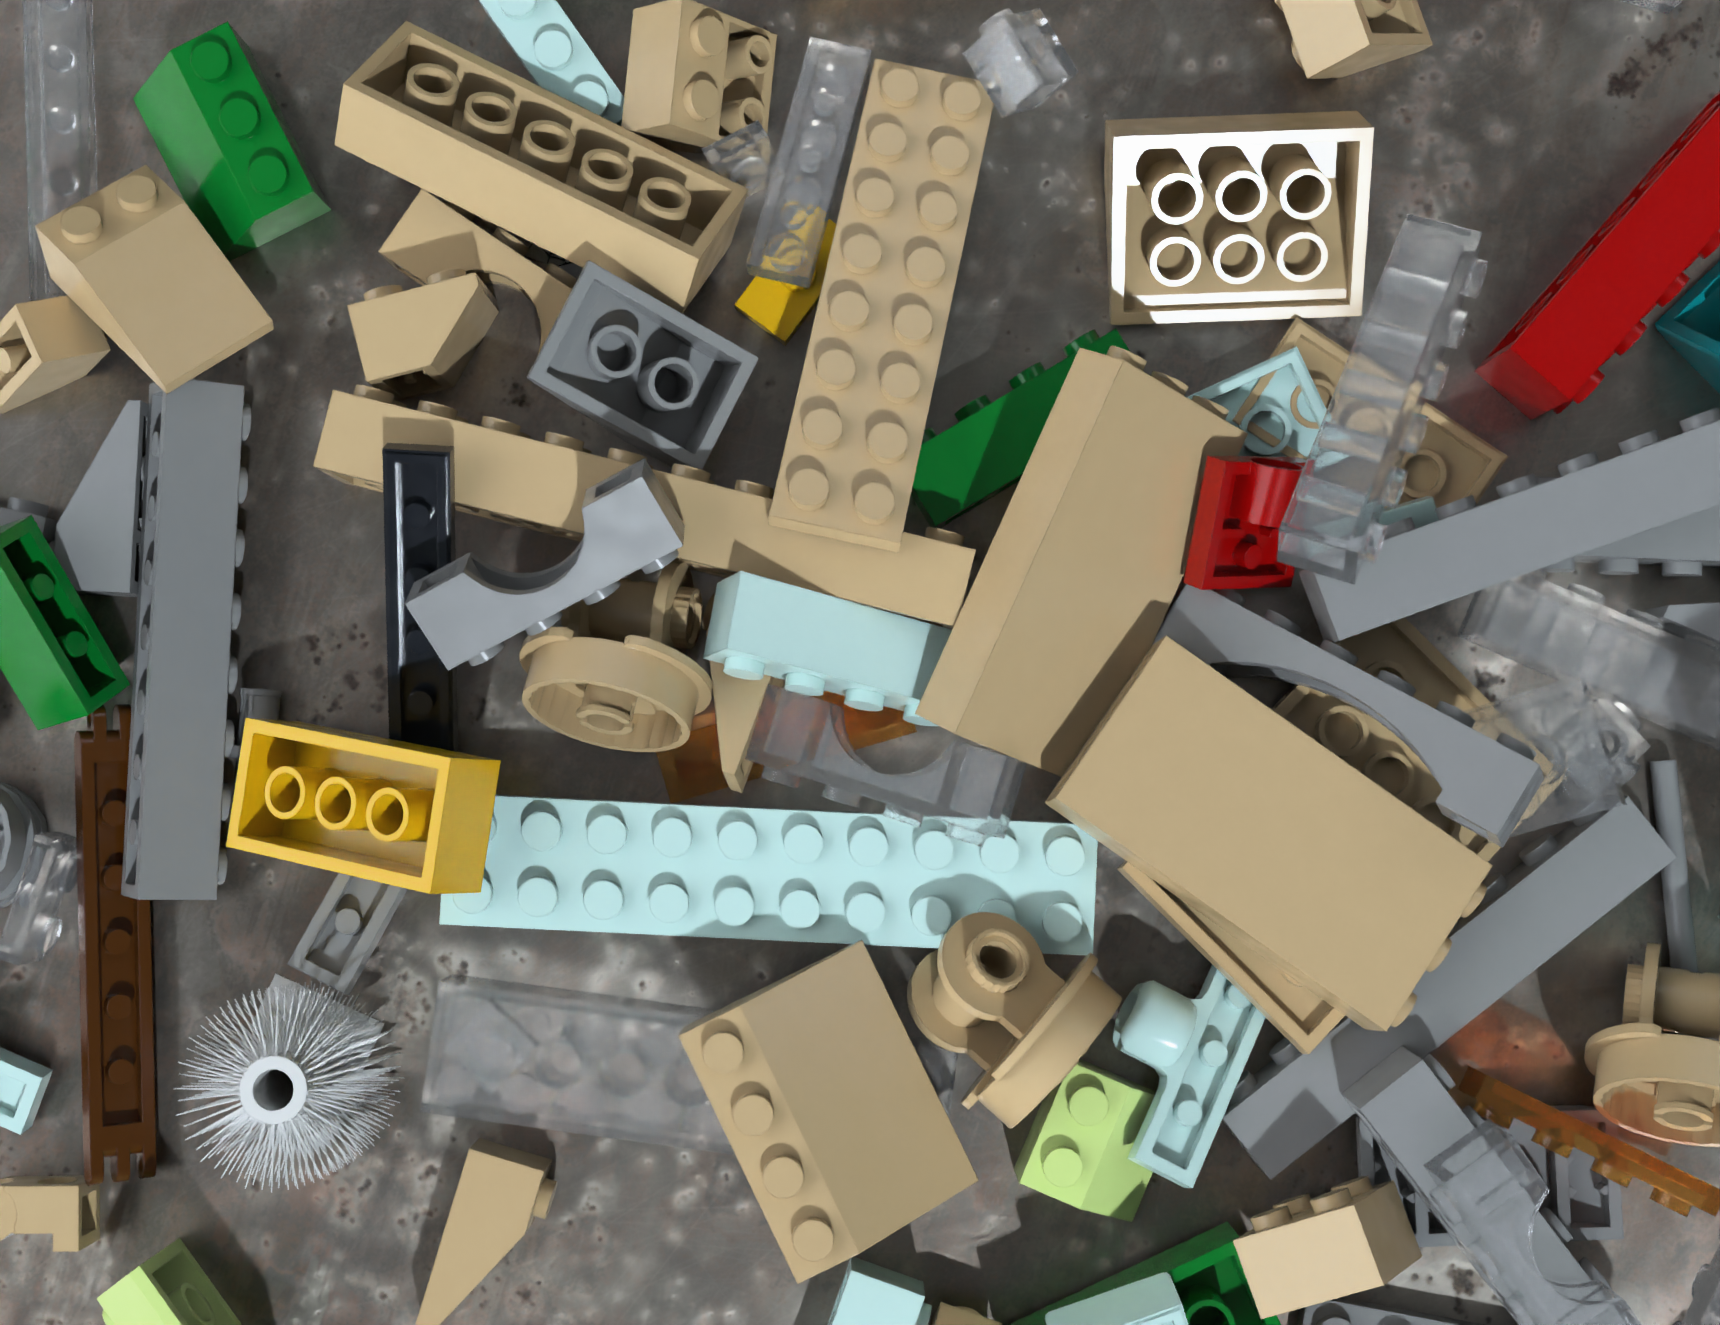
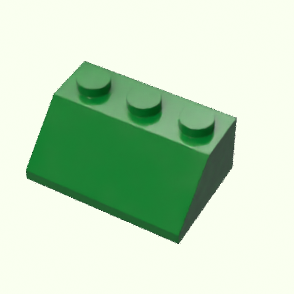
(228, 143)

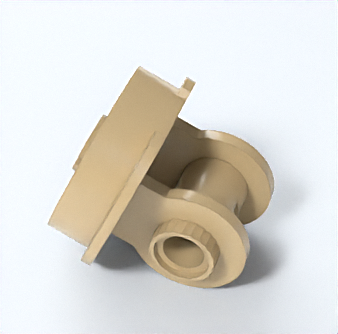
(621, 666)
(1007, 1011)
(1657, 1080)

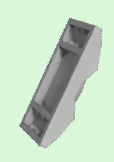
(1577, 1196)

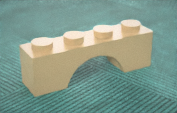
(442, 237)

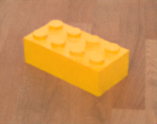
(364, 805)

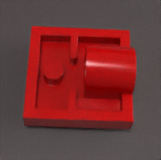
(1240, 523)

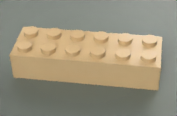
(538, 165)

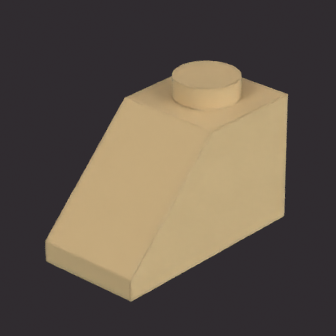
(45, 349)

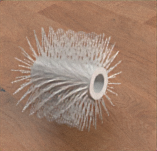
(268, 1089)

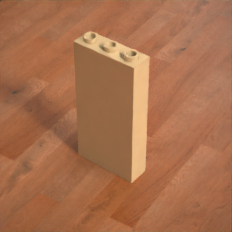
(1080, 562)
(1271, 836)

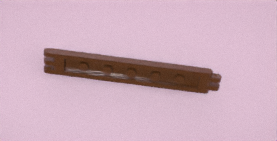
(112, 963)

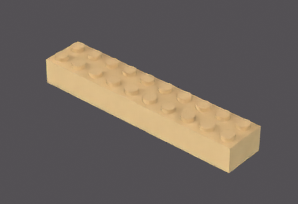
(726, 529)

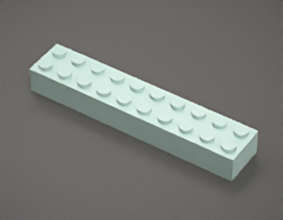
(773, 874)

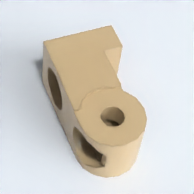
(51, 1206)

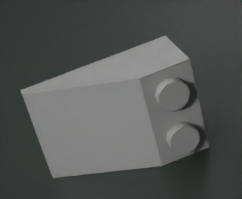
(642, 369)

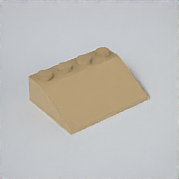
(1237, 216)
(828, 1110)

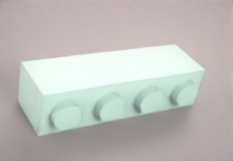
(822, 644)

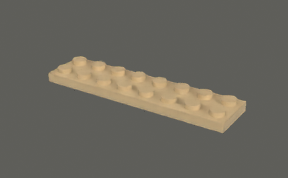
(883, 308)

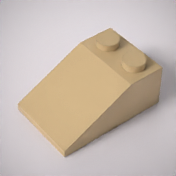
(152, 278)

